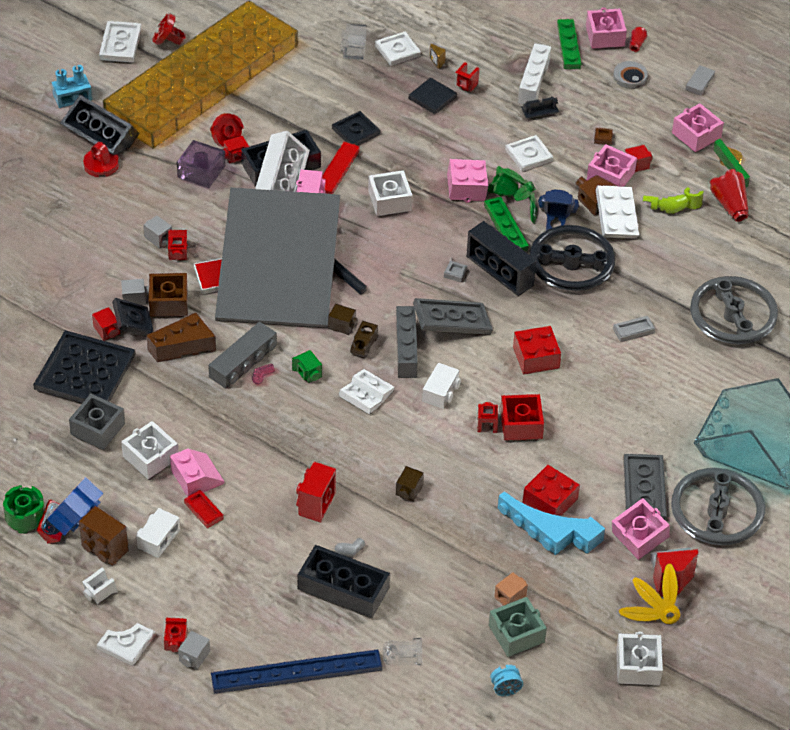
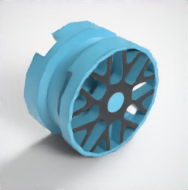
(506, 680)

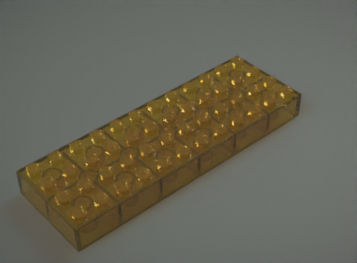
(202, 72)

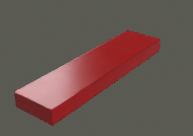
(339, 166)

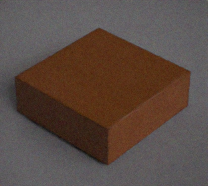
(603, 136)

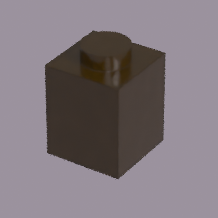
(342, 319)
(409, 483)

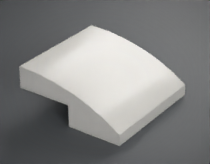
(366, 391)

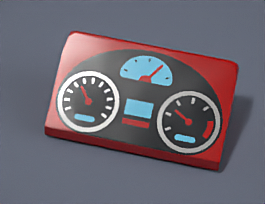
(45, 528)

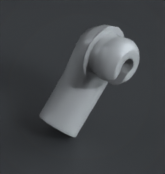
(350, 549)

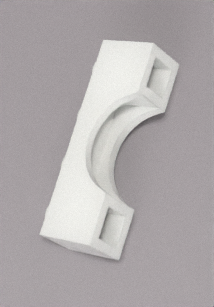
(536, 66)

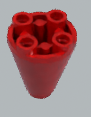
(731, 194)

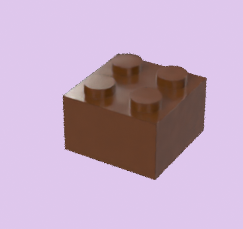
(168, 294)
(103, 536)

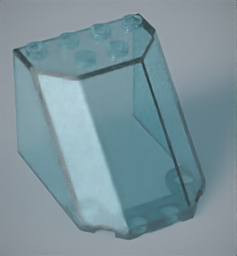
(750, 431)

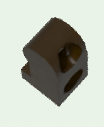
(364, 339)

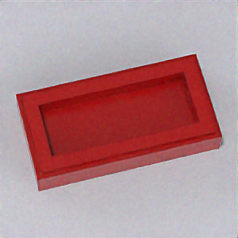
(203, 509)

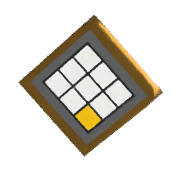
(437, 55)

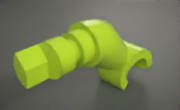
(676, 203)

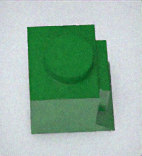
(307, 366)

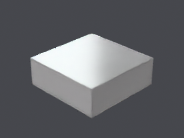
(455, 271)

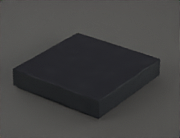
(432, 95)
(356, 129)
(132, 317)

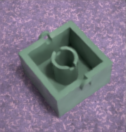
(517, 626)

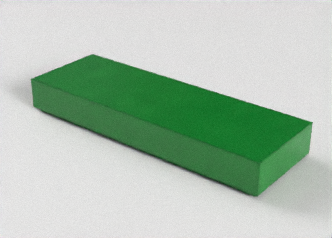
(729, 159)

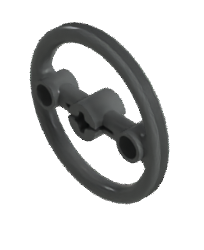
(734, 310)
(714, 529)

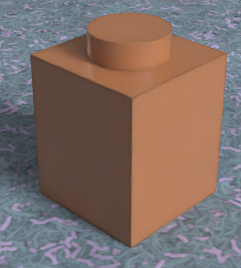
(511, 589)

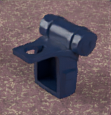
(557, 204)

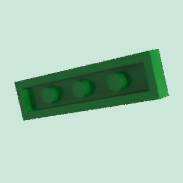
(568, 44)
(505, 222)

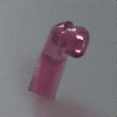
(260, 373)

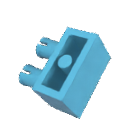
(68, 89)

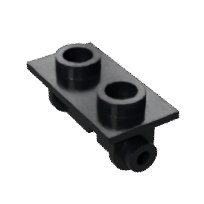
(536, 109)

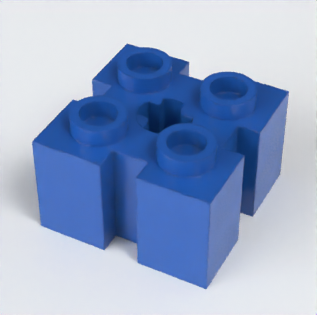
(75, 506)

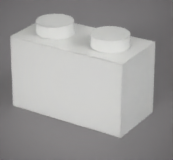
(441, 386)
(158, 532)

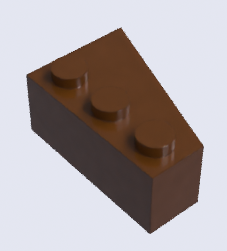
(181, 338)

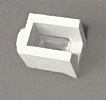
(98, 587)

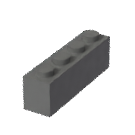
(406, 342)
(242, 355)

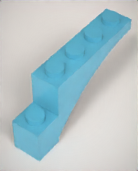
(552, 530)

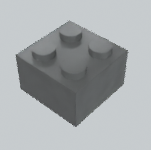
(97, 421)

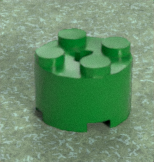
(23, 508)

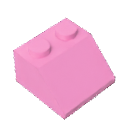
(194, 471)

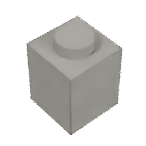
(157, 231)
(134, 291)
(194, 650)

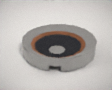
(630, 74)

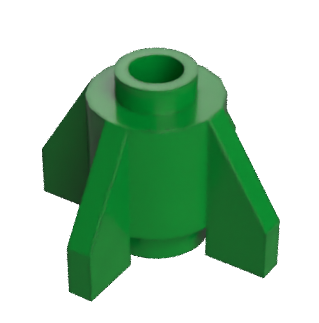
(502, 184)

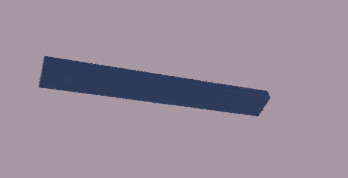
(296, 671)

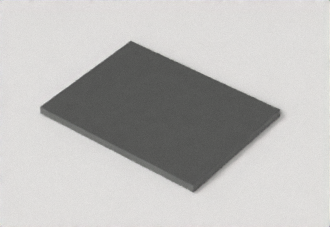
(278, 257)

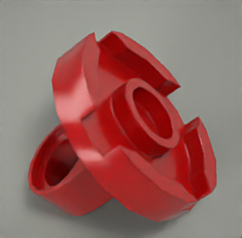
(168, 31)
(226, 127)
(100, 161)

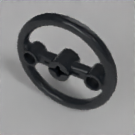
(573, 257)

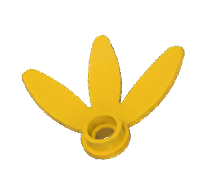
(660, 606)

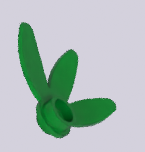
(526, 190)

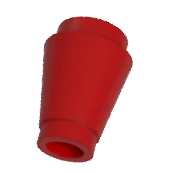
(638, 37)

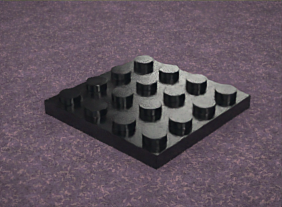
(84, 367)

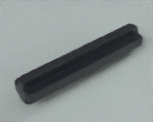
(349, 277)

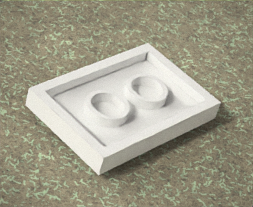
(120, 41)
(617, 212)

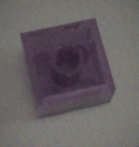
(201, 164)

